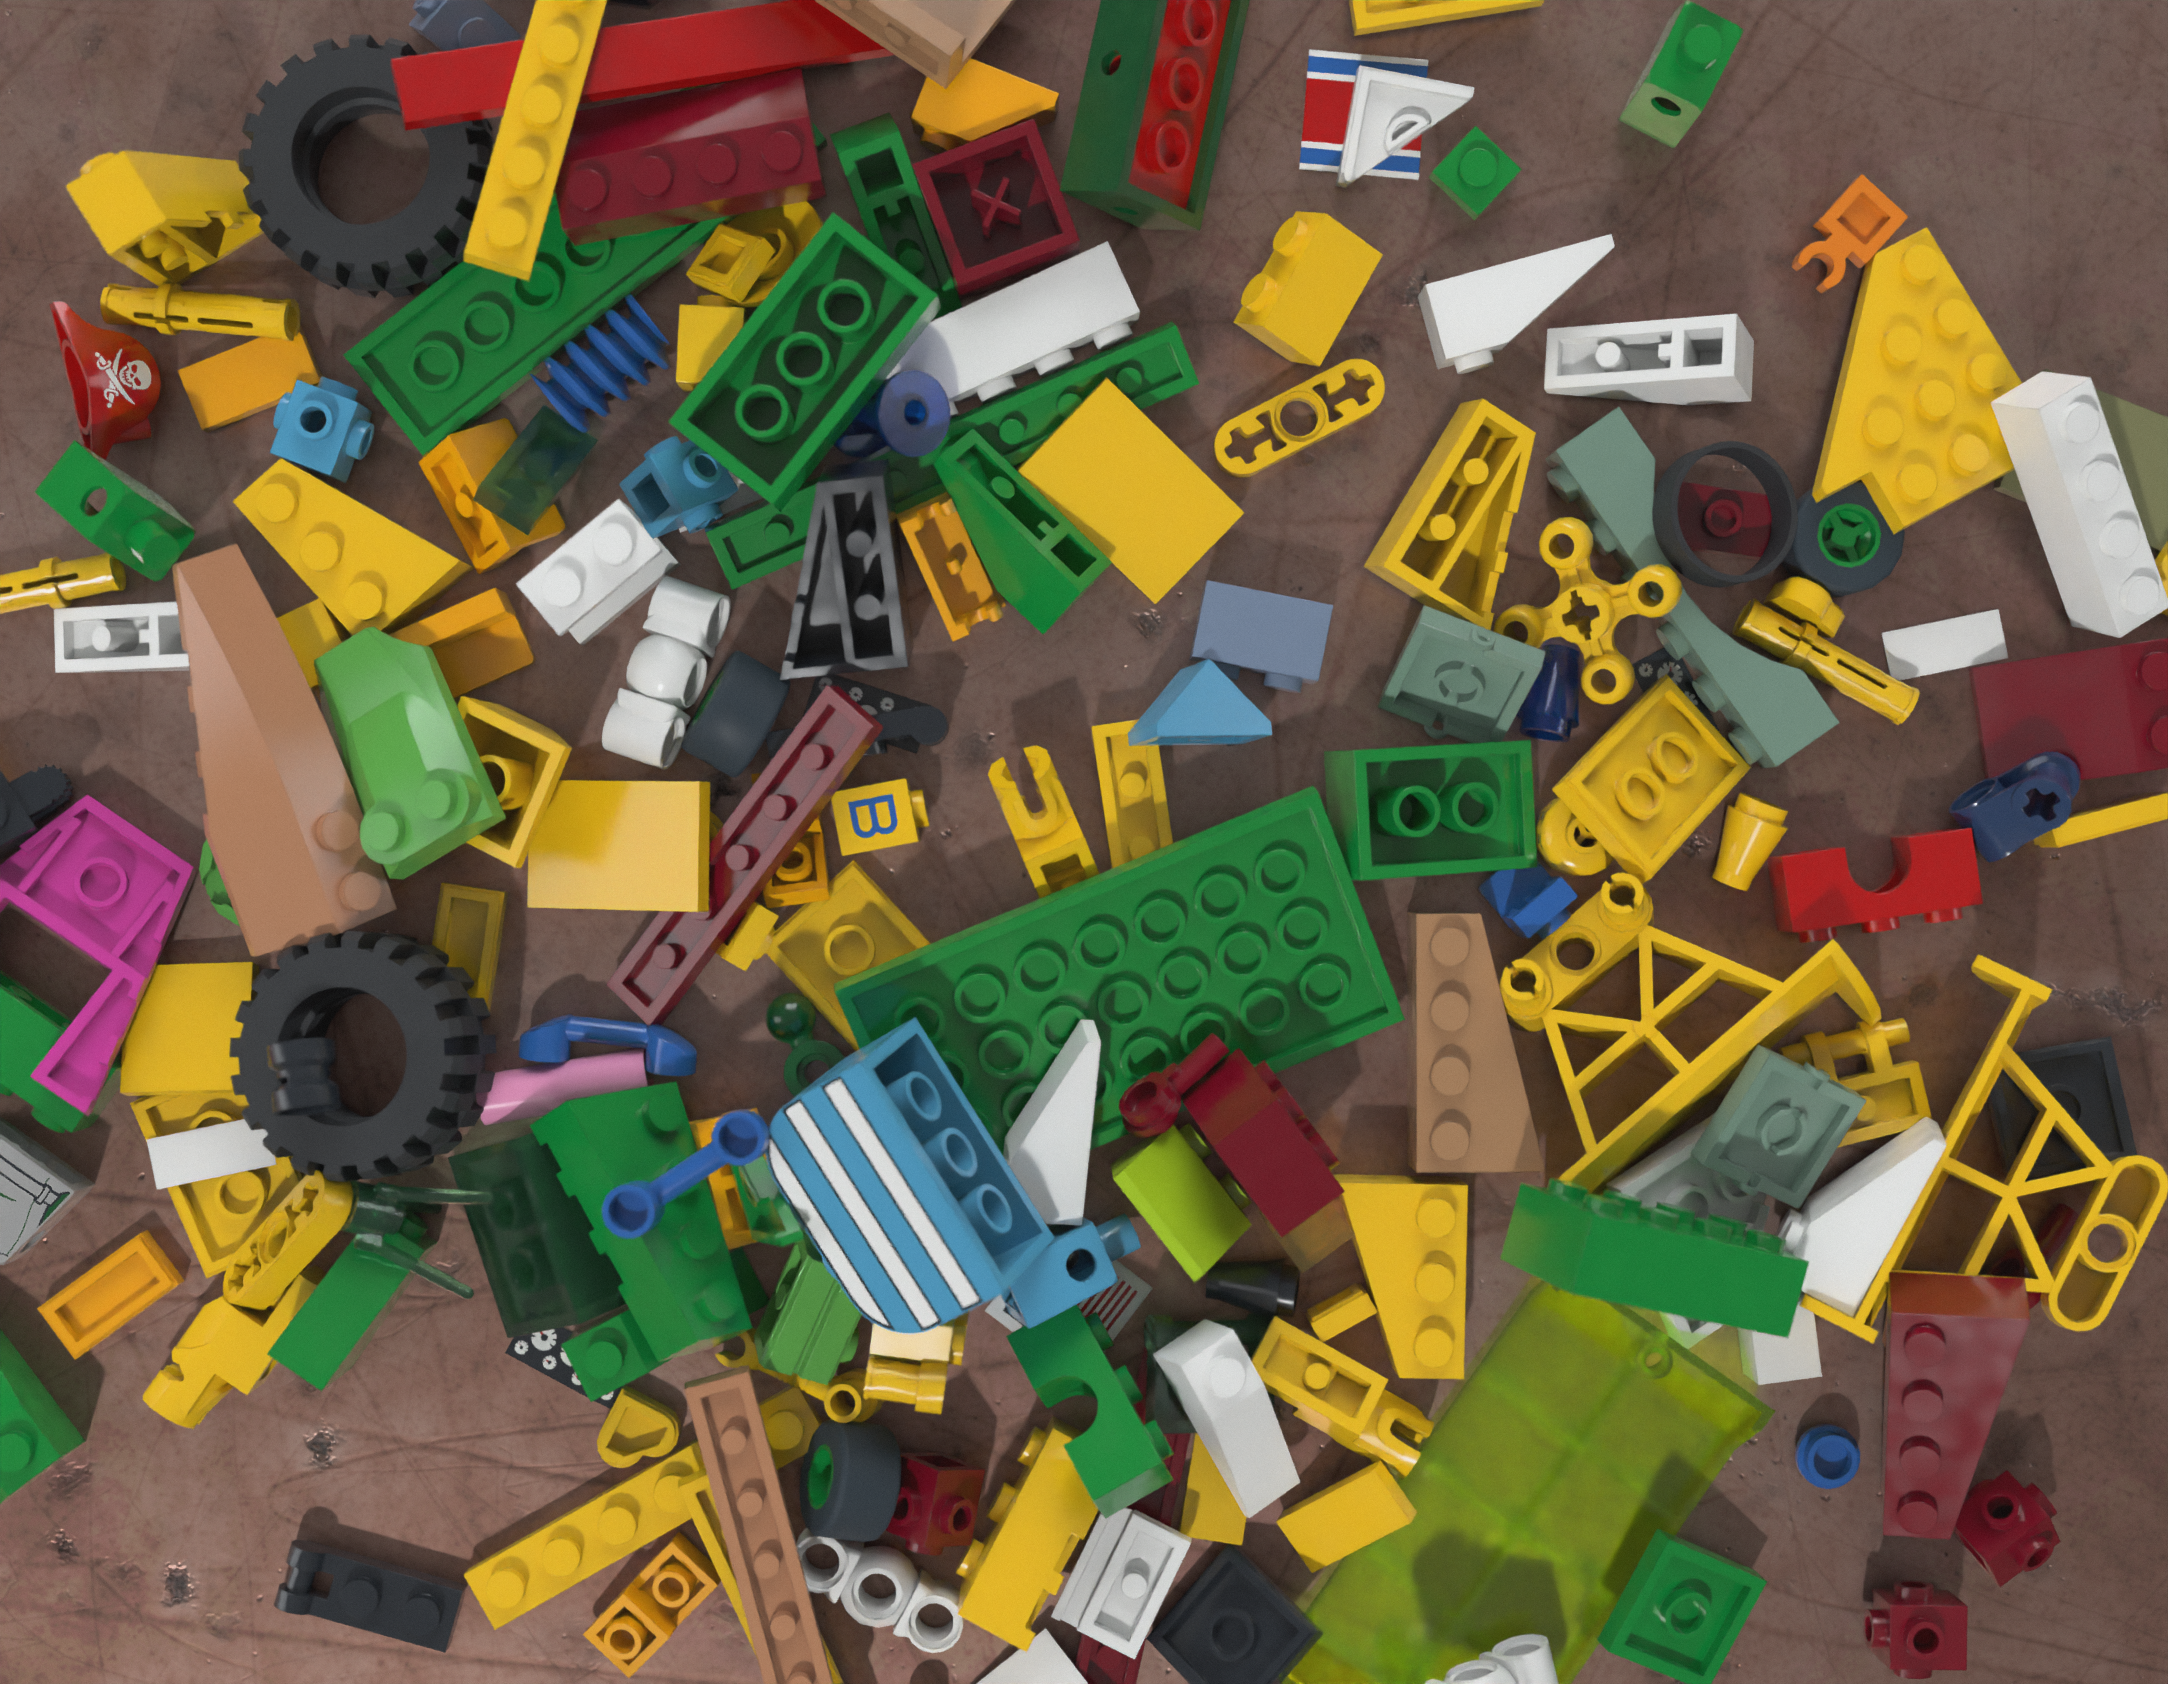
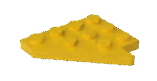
(1915, 390)

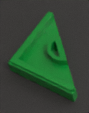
(764, 1205)

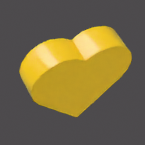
(1806, 601)
(637, 1428)

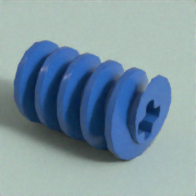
(604, 365)

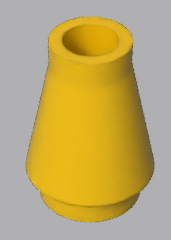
(1747, 840)

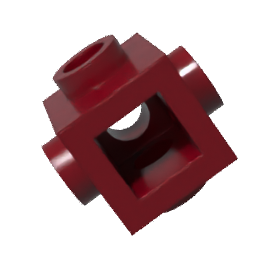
(936, 1502)
(2007, 1527)
(1917, 1629)

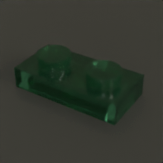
(535, 470)

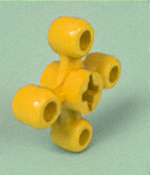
(1614, 602)

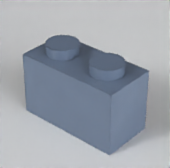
(1261, 635)

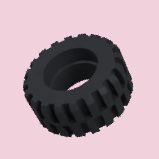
(285, 161)
(441, 1040)

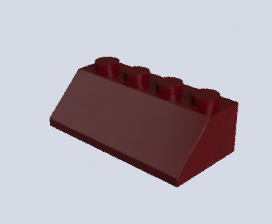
(689, 158)

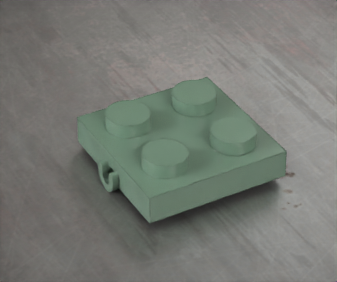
(1461, 678)
(1778, 1127)

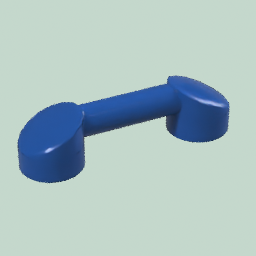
(665, 1049)
(640, 1205)

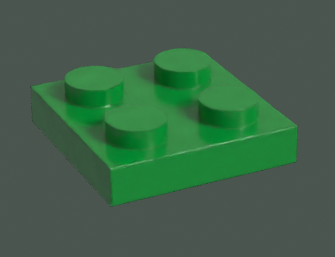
(1681, 1610)

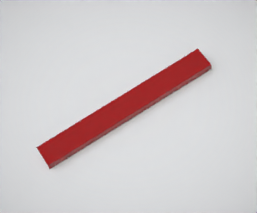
(638, 59)

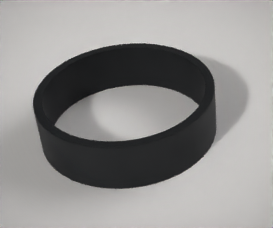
(1780, 498)

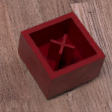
(997, 209)
(1264, 1140)

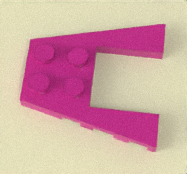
(114, 901)

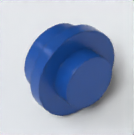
(1827, 1456)

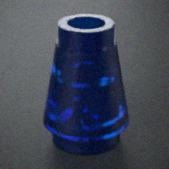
(1553, 700)

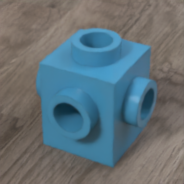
(320, 449)
(689, 481)

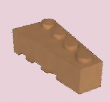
(1461, 1059)

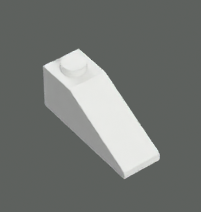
(1489, 307)
(1653, 361)
(119, 639)
(1053, 1132)
(1230, 1413)

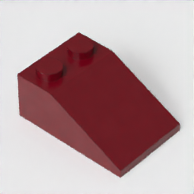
(2092, 705)

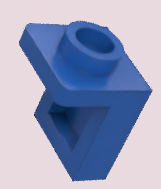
(1529, 900)

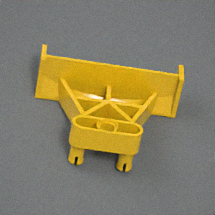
(1614, 926)
(2124, 1197)

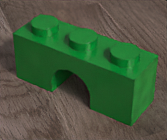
(1118, 1453)

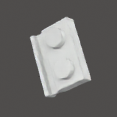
(1122, 1579)

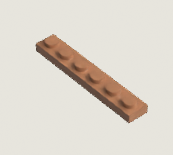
(757, 1528)

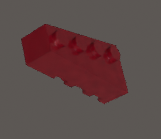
(1944, 1379)

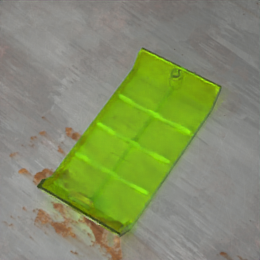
(1533, 1497)

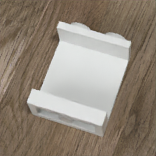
(598, 573)

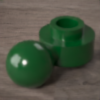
(791, 1021)

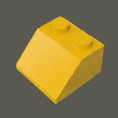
(523, 769)

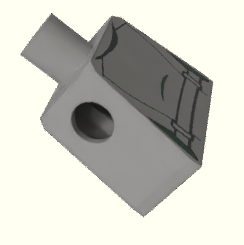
(34, 1192)

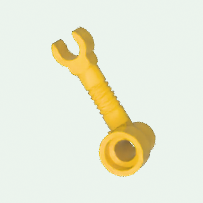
(831, 1394)

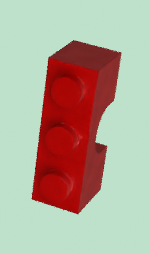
(1929, 876)

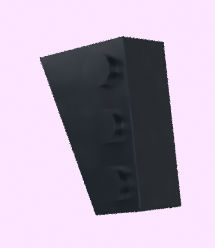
(852, 579)

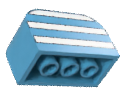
(903, 1186)

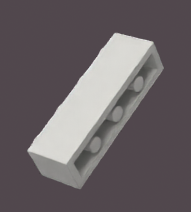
(1026, 328)
(2081, 503)

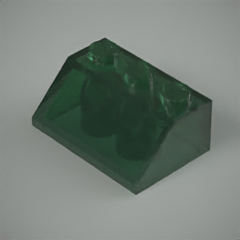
(534, 1238)

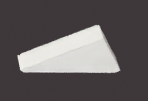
(1389, 113)

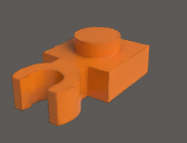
(1853, 230)

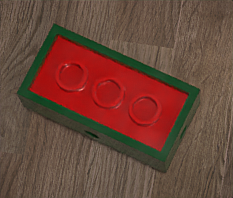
(1154, 109)

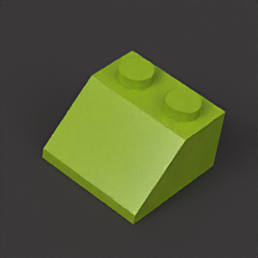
(1183, 1197)

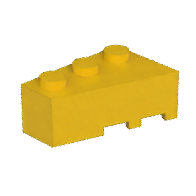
(165, 211)
(1458, 515)

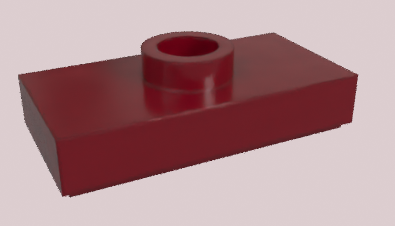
(1724, 520)

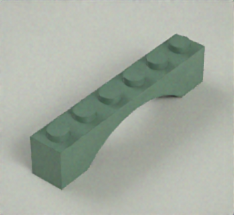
(1765, 702)

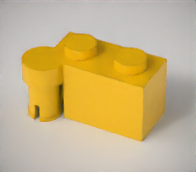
(914, 1365)

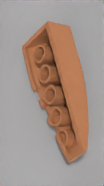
(270, 771)

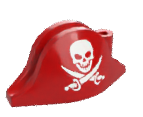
(110, 381)

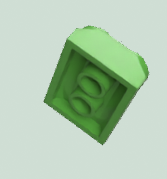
(404, 751)

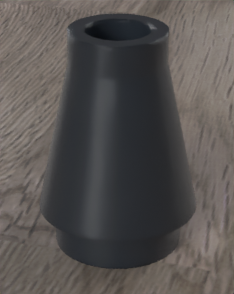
(1257, 1286)

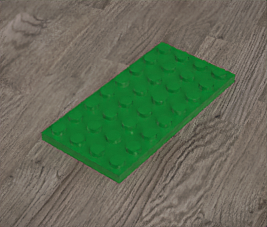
(1214, 934)

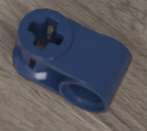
(2018, 804)

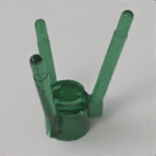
(381, 1211)

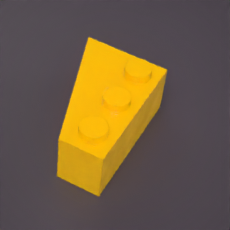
(347, 552)
(1414, 1266)
(1029, 1540)

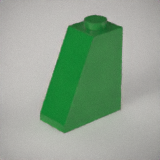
(349, 1307)

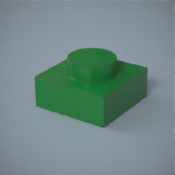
(1475, 173)

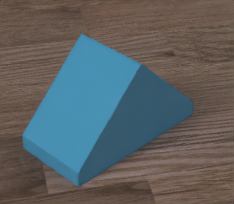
(1200, 709)

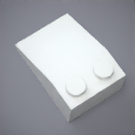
(1857, 1216)

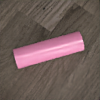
(543, 1087)

